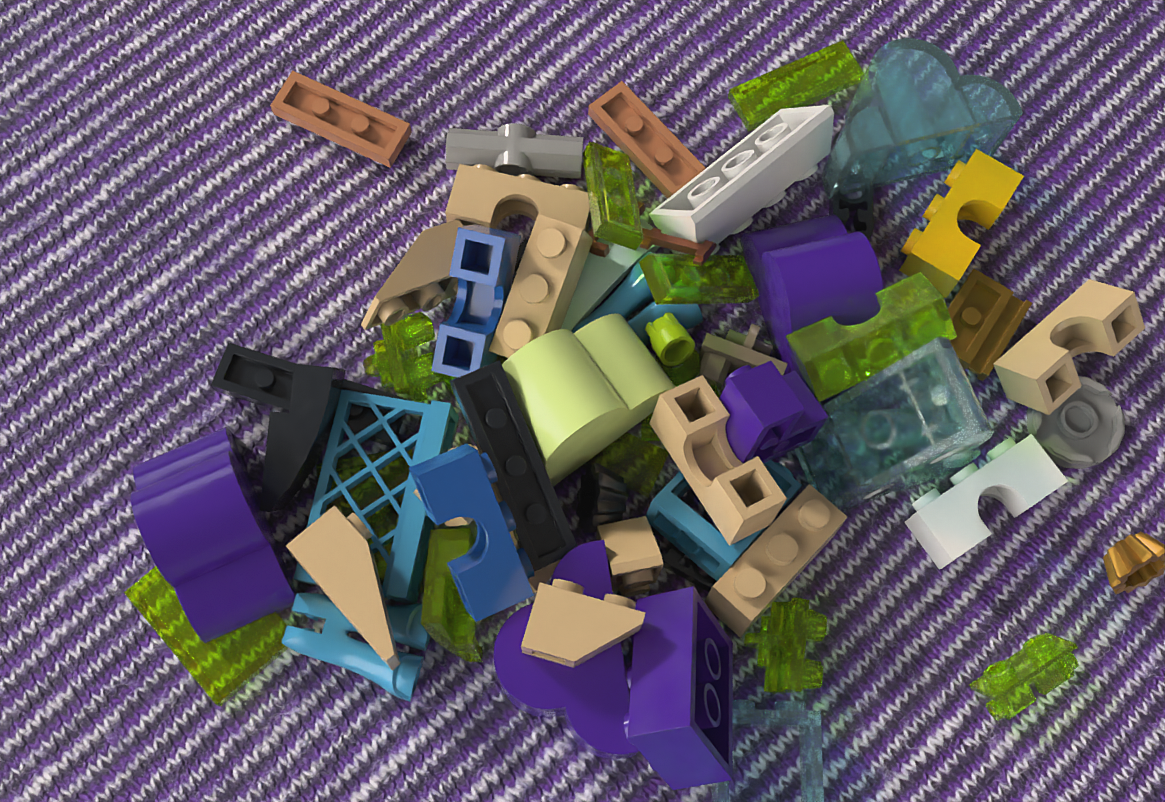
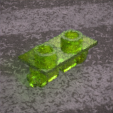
(1042, 660)

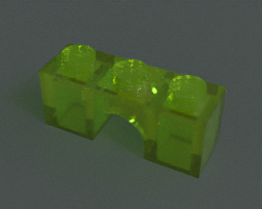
(842, 356)

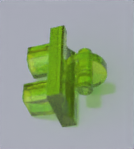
(398, 360)
(783, 646)

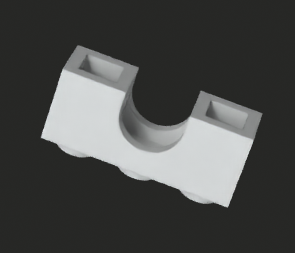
(1016, 477)

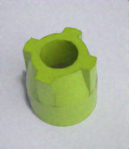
(670, 340)

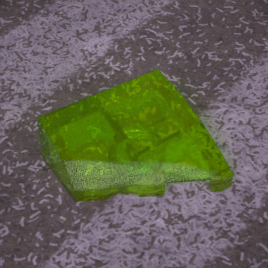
(442, 606)

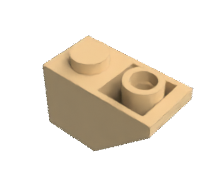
(631, 555)
(576, 627)

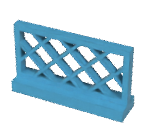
(413, 527)

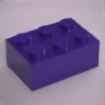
(681, 690)

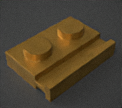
(984, 322)

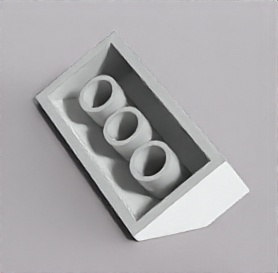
(748, 176)

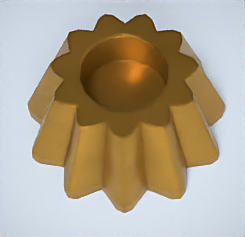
(1134, 562)

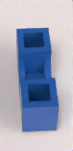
(485, 270)
(492, 571)

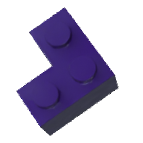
(769, 412)

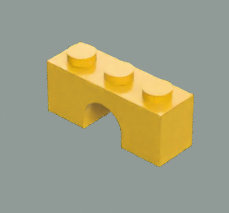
(976, 194)

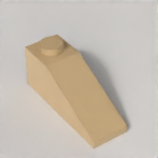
(345, 568)

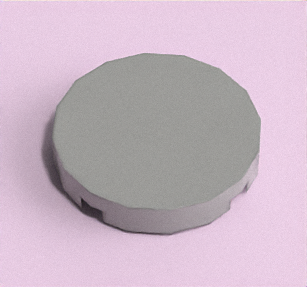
(1081, 429)

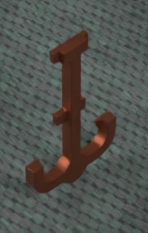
(655, 237)

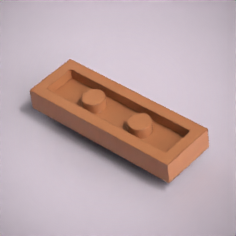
(341, 119)
(645, 139)

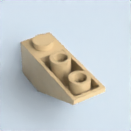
(419, 278)

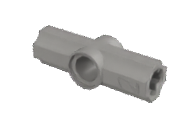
(515, 151)

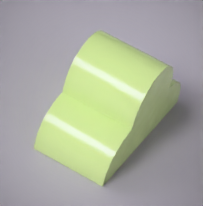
(584, 390)

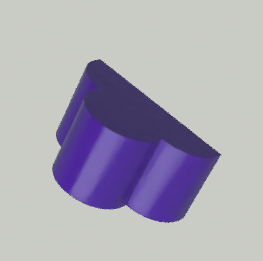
(809, 274)
(210, 535)
(589, 695)

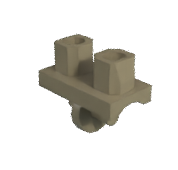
(735, 351)

